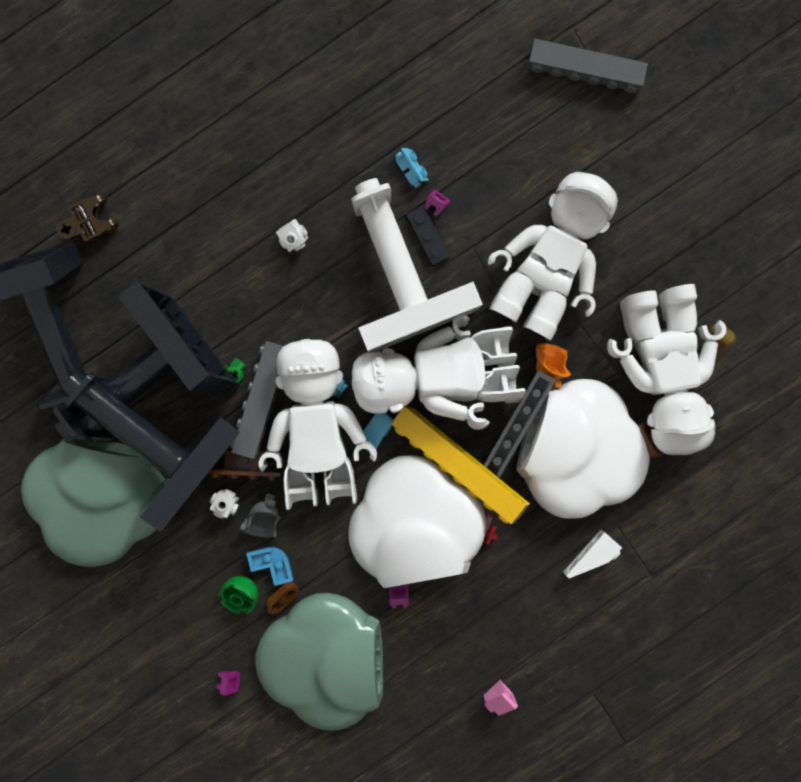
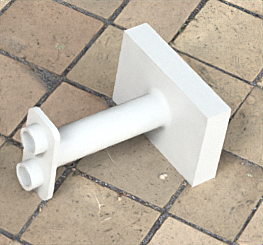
(416, 311)

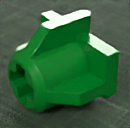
(236, 369)

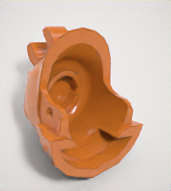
(552, 362)

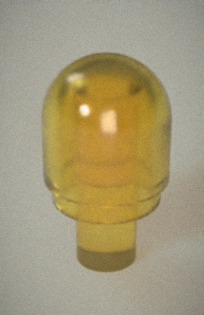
(728, 338)

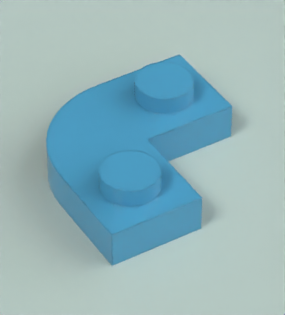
(272, 558)

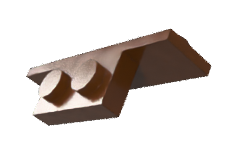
(241, 465)

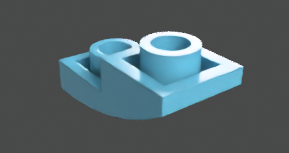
(378, 428)

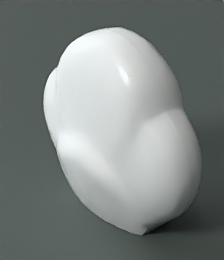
(582, 450)
(415, 523)

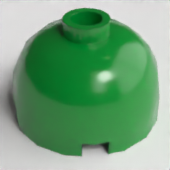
(239, 594)

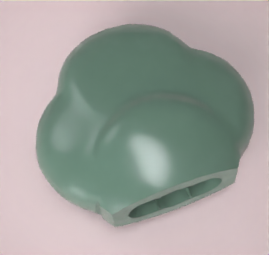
(89, 499)
(323, 661)

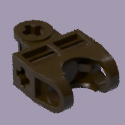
(85, 221)

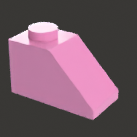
(500, 699)

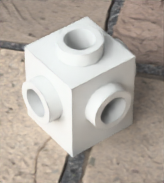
(292, 236)
(229, 499)

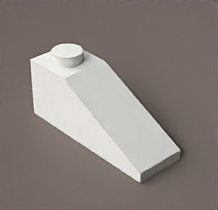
(596, 553)

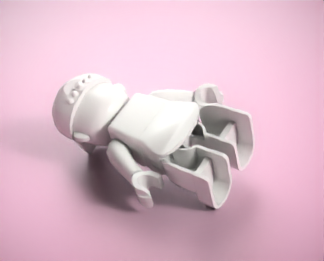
(580, 211)
(670, 366)
(441, 374)
(316, 445)

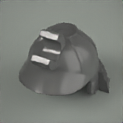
(262, 519)

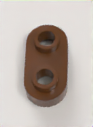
(651, 447)
(282, 598)

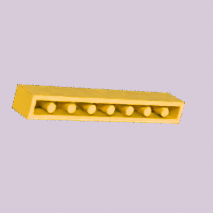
(460, 464)

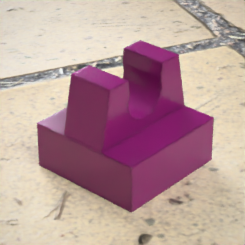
(437, 200)
(399, 596)
(229, 682)

